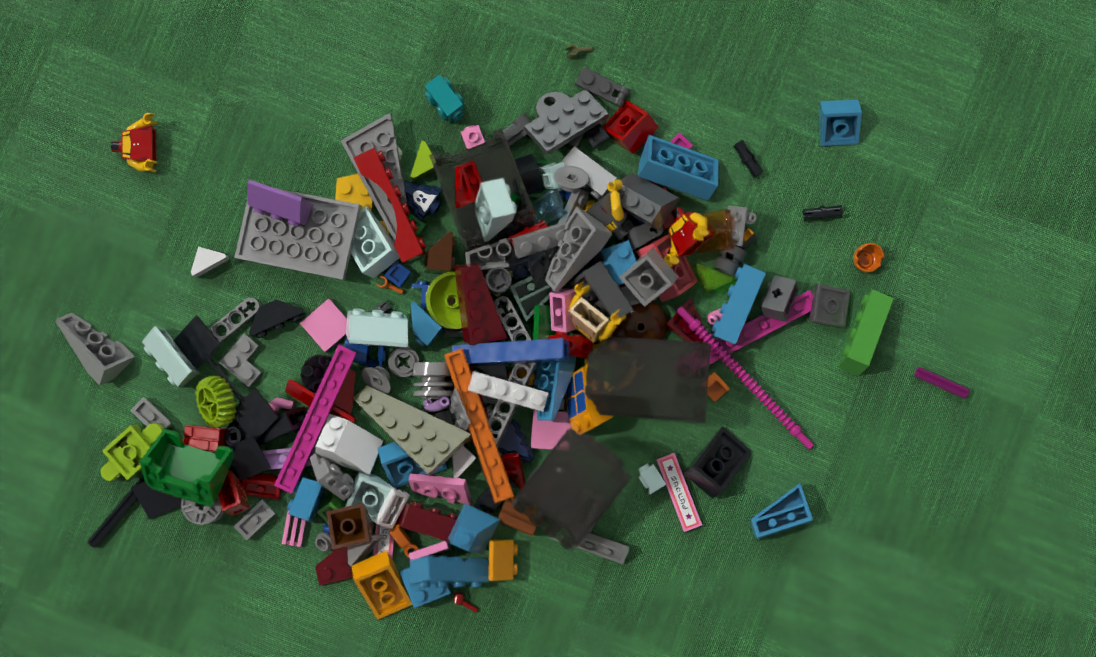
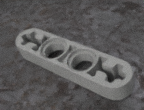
(227, 321)

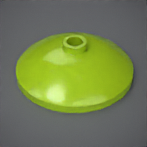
(437, 302)

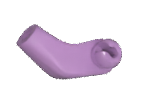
(440, 404)

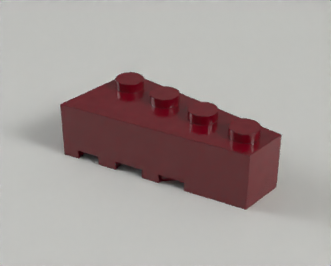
(477, 309)

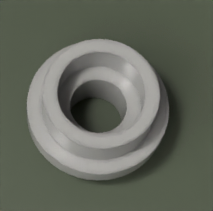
(323, 541)

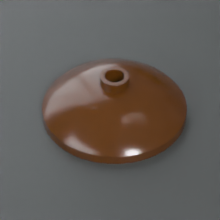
(650, 316)

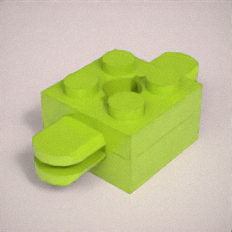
(128, 450)

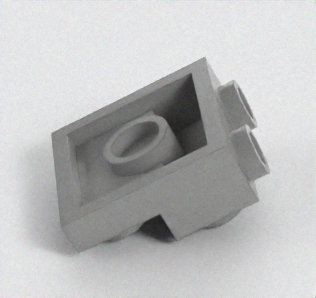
(332, 477)

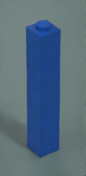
(515, 352)

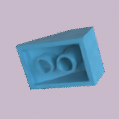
(617, 260)

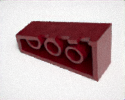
(426, 521)

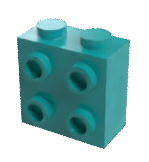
(449, 104)

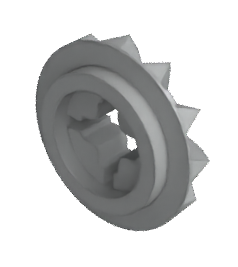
(394, 361)

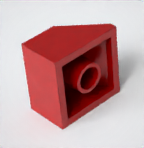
(630, 127)

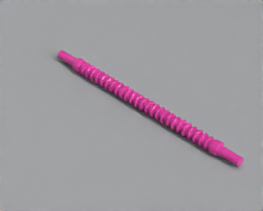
(795, 430)

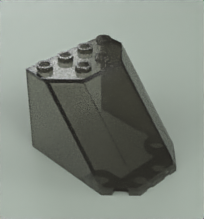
(649, 379)
(572, 488)

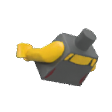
(609, 210)

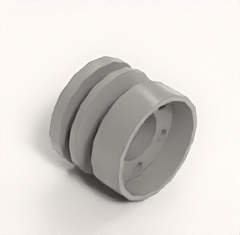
(433, 380)
(202, 515)

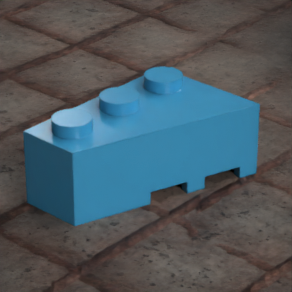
(783, 514)

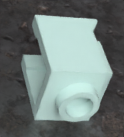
(548, 175)
(651, 478)

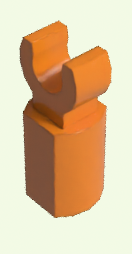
(402, 539)

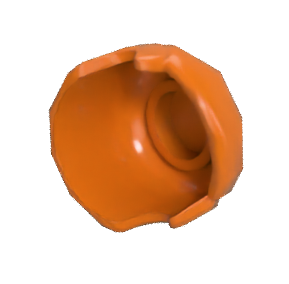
(868, 257)

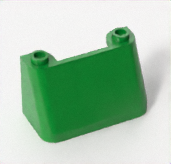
(185, 470)

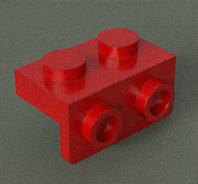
(578, 344)

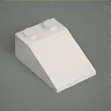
(348, 445)

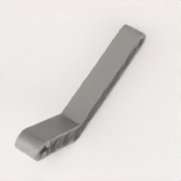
(514, 333)

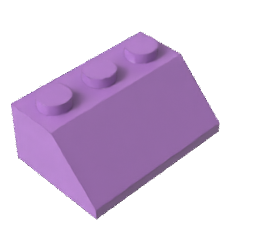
(278, 204)

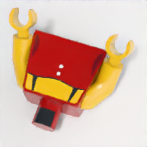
(139, 144)
(686, 234)

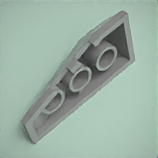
(581, 242)
(96, 352)

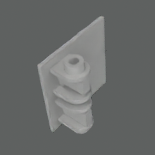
(739, 217)
(457, 408)

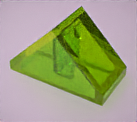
(710, 278)

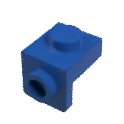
(424, 286)

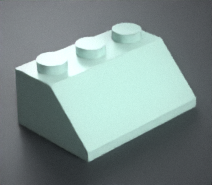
(377, 328)
(169, 357)

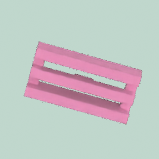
(286, 531)

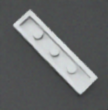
(508, 391)

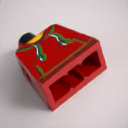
(233, 499)

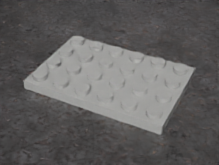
(317, 248)

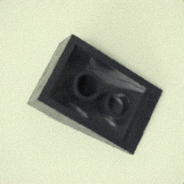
(717, 463)

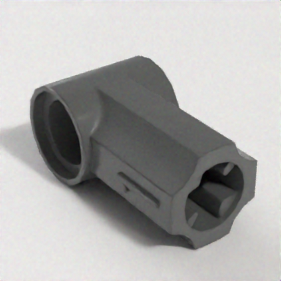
(516, 130)

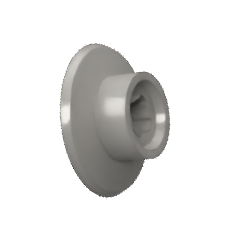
(571, 178)
(377, 378)

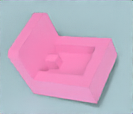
(472, 137)

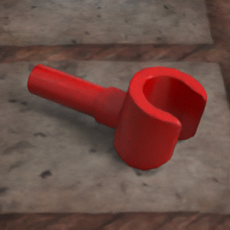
(459, 600)

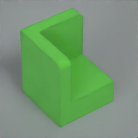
(329, 503)

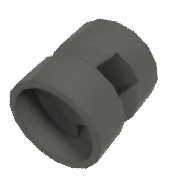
(729, 266)
(498, 280)

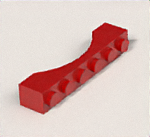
(407, 241)

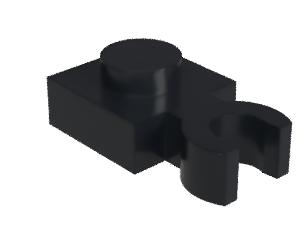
(596, 136)

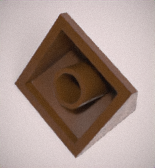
(349, 526)

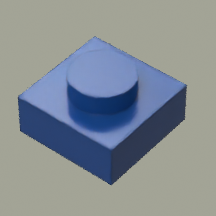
(397, 274)

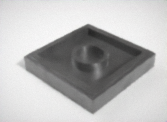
(829, 306)

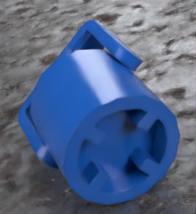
(363, 352)

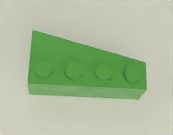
(866, 332)

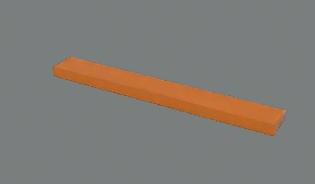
(479, 427)

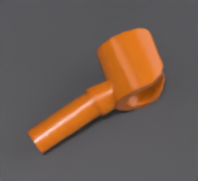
(388, 285)

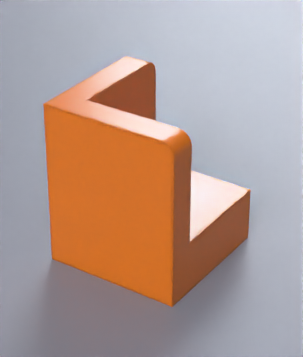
(716, 387)

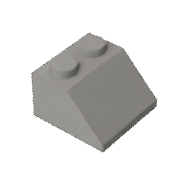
(649, 277)

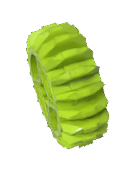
(215, 401)

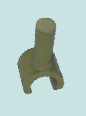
(574, 50)

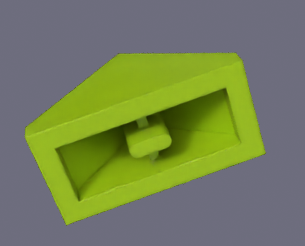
(423, 163)

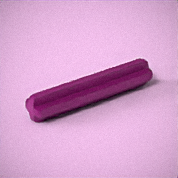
(941, 382)

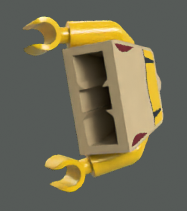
(589, 319)

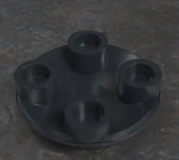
(314, 371)

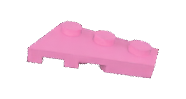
(449, 488)

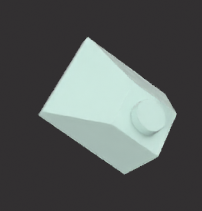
(370, 491)

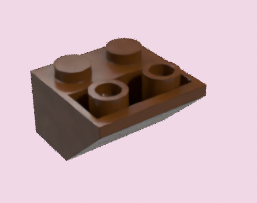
(439, 256)

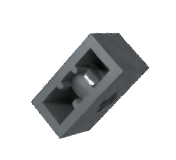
(779, 298)

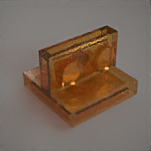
(720, 225)

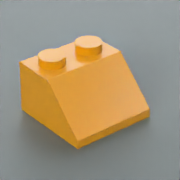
(502, 559)

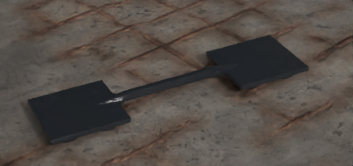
(253, 410)
(246, 463)

